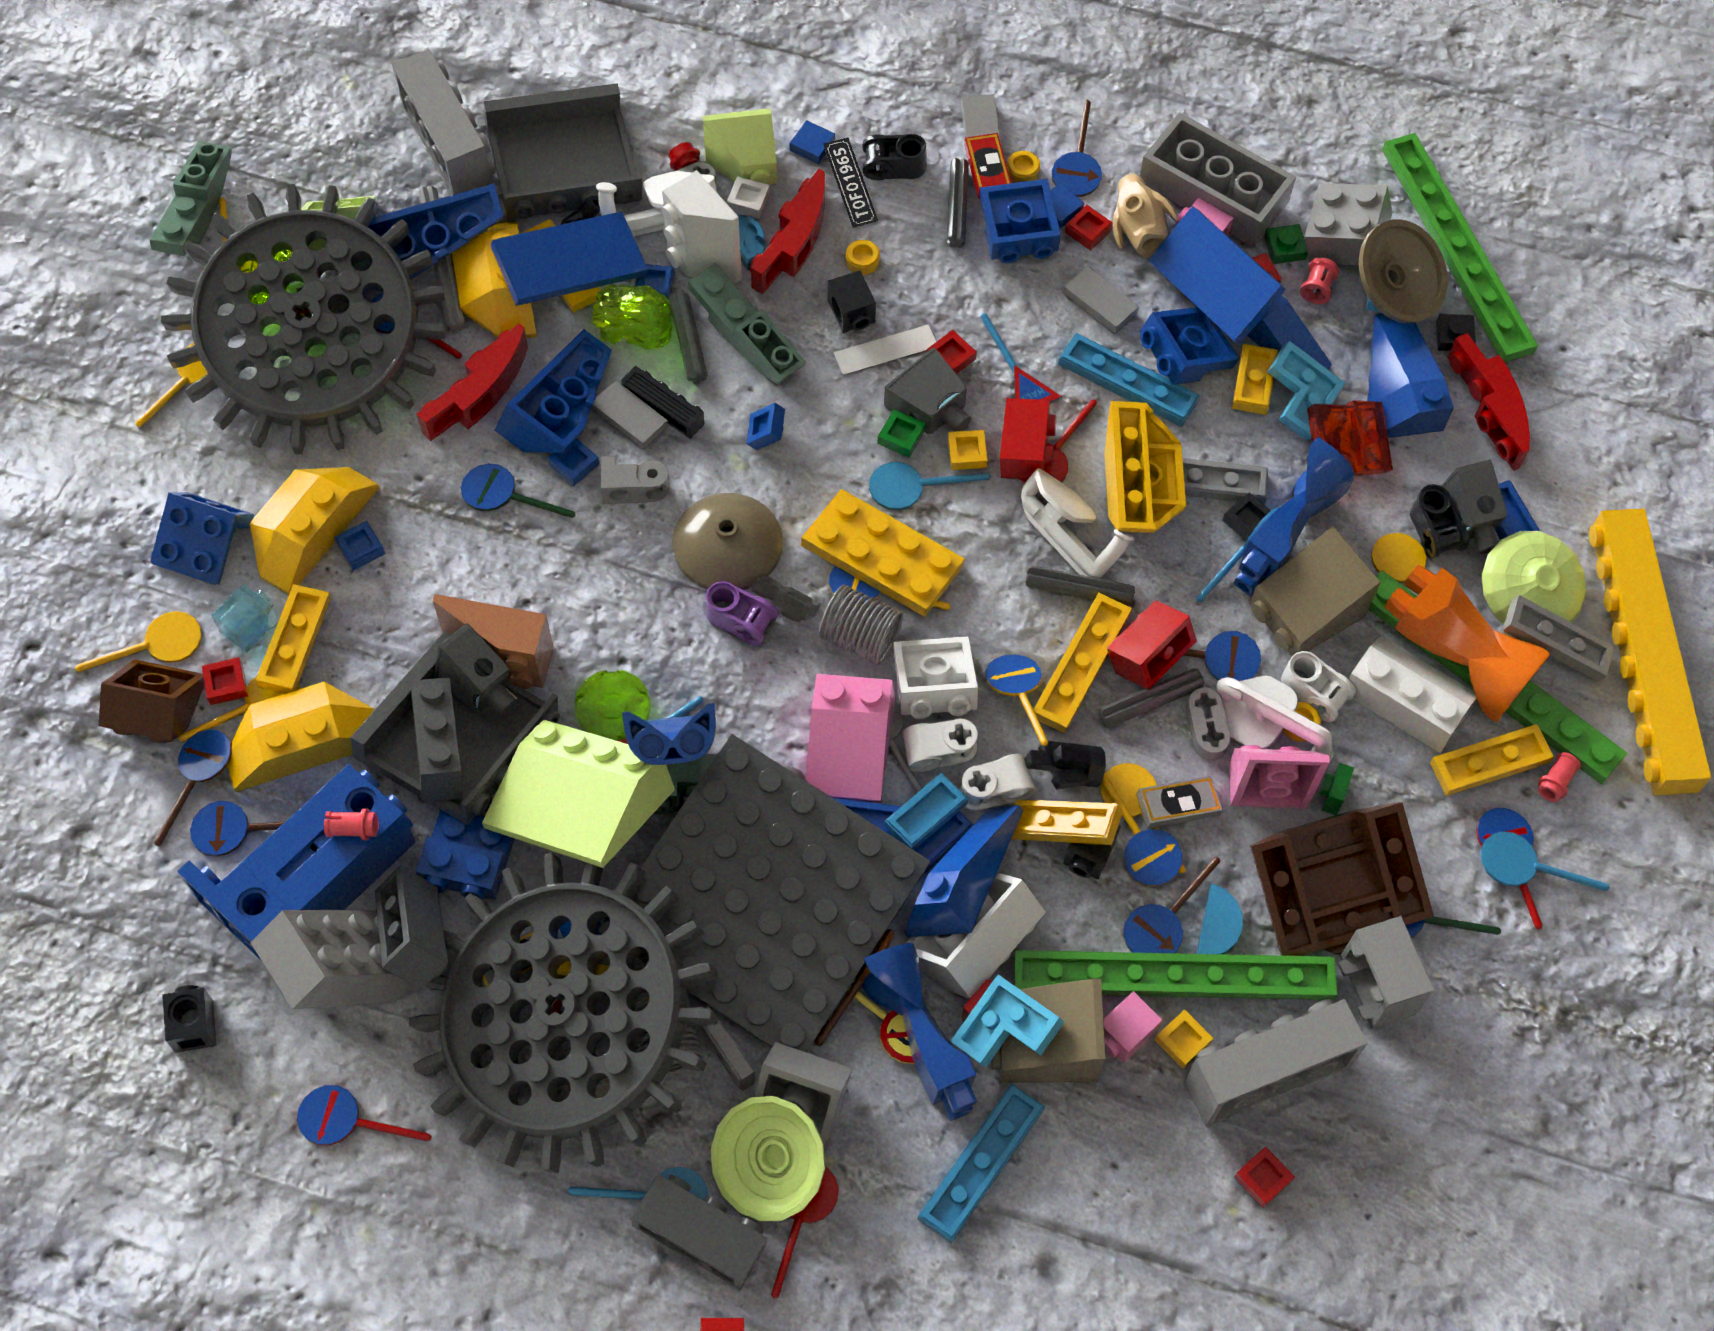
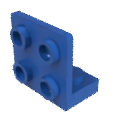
(196, 536)

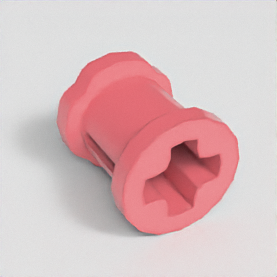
(1319, 280)

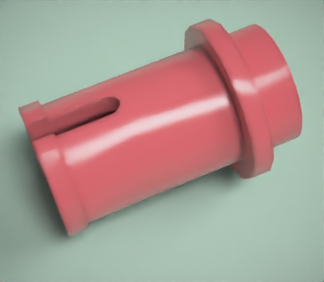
(1555, 783)
(351, 824)

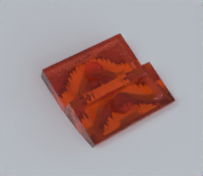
(1355, 432)

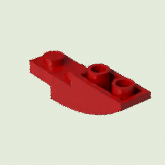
(797, 234)
(487, 380)
(1501, 404)

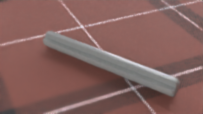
(446, 277)

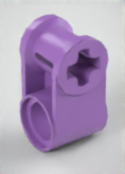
(746, 615)

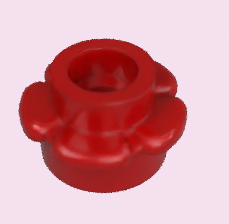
(683, 155)

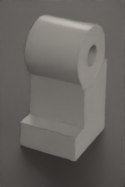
(633, 482)

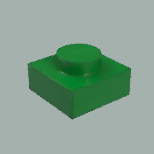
(1286, 244)
(901, 433)
(1335, 788)

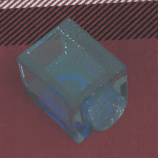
(245, 617)

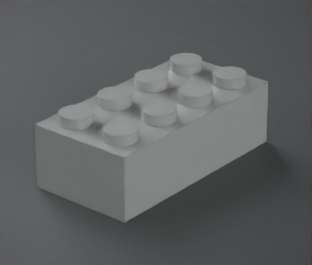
(442, 123)
(1199, 163)
(327, 959)
(1275, 1060)

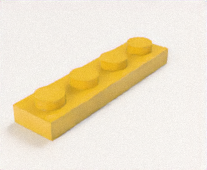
(1081, 663)

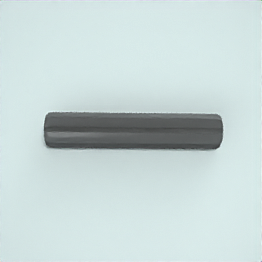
(957, 202)
(688, 337)
(1078, 585)
(1147, 700)

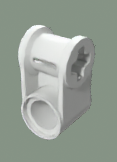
(1319, 685)
(935, 745)
(999, 781)

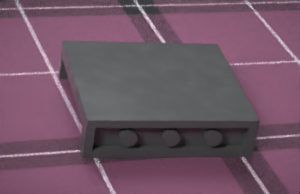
(558, 149)
(483, 739)

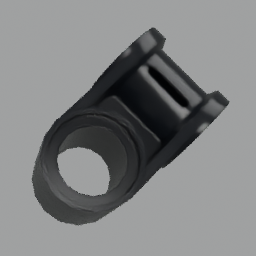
(897, 155)
(1439, 528)

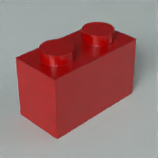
(1026, 437)
(1152, 644)

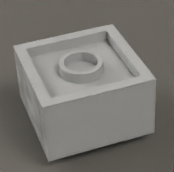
(1385, 972)

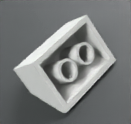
(700, 228)
(1410, 693)
(969, 959)

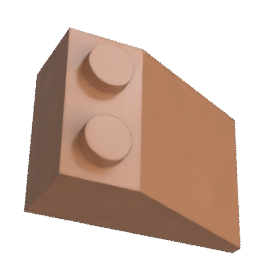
(515, 635)

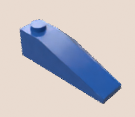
(443, 223)
(1406, 380)
(558, 399)
(964, 876)

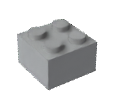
(1343, 218)

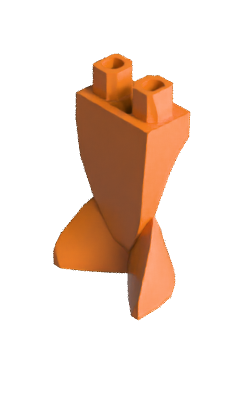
(1452, 628)

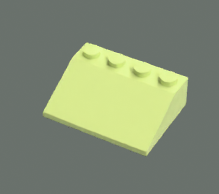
(576, 793)

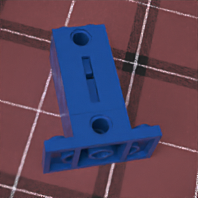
(304, 867)

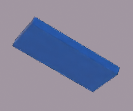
(568, 258)
(1216, 275)

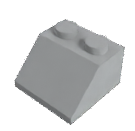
(808, 1082)

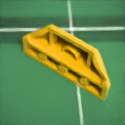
(483, 288)
(1142, 469)
(304, 519)
(294, 734)

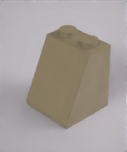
(1315, 594)
(1076, 1049)

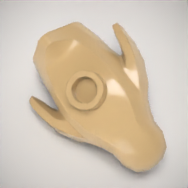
(1141, 215)

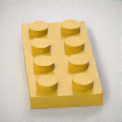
(882, 552)

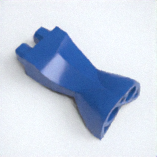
(1316, 489)
(671, 739)
(942, 1068)

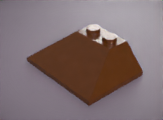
(1340, 877)

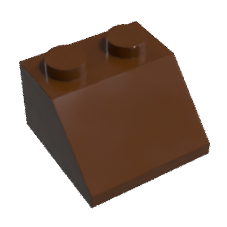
(150, 700)

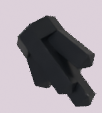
(1069, 764)

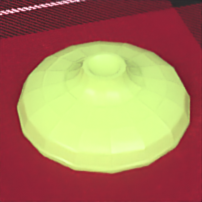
(1536, 569)
(767, 1158)

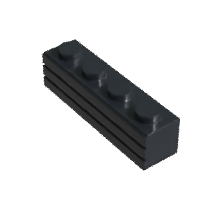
(670, 405)

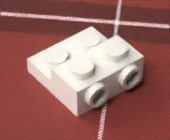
(935, 677)

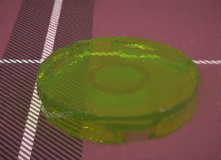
(605, 697)

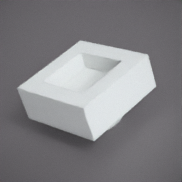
(748, 197)

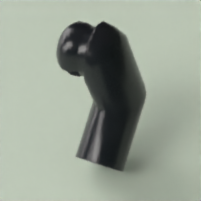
(588, 210)

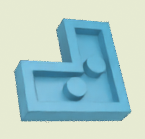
(1308, 381)
(1005, 1012)

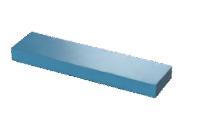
(1128, 379)
(981, 1163)

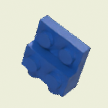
(1020, 220)
(1186, 344)
(464, 857)

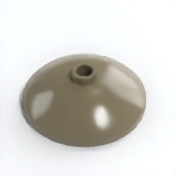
(1403, 271)
(735, 557)

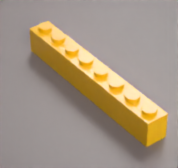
(1649, 653)

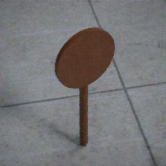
(882, 945)

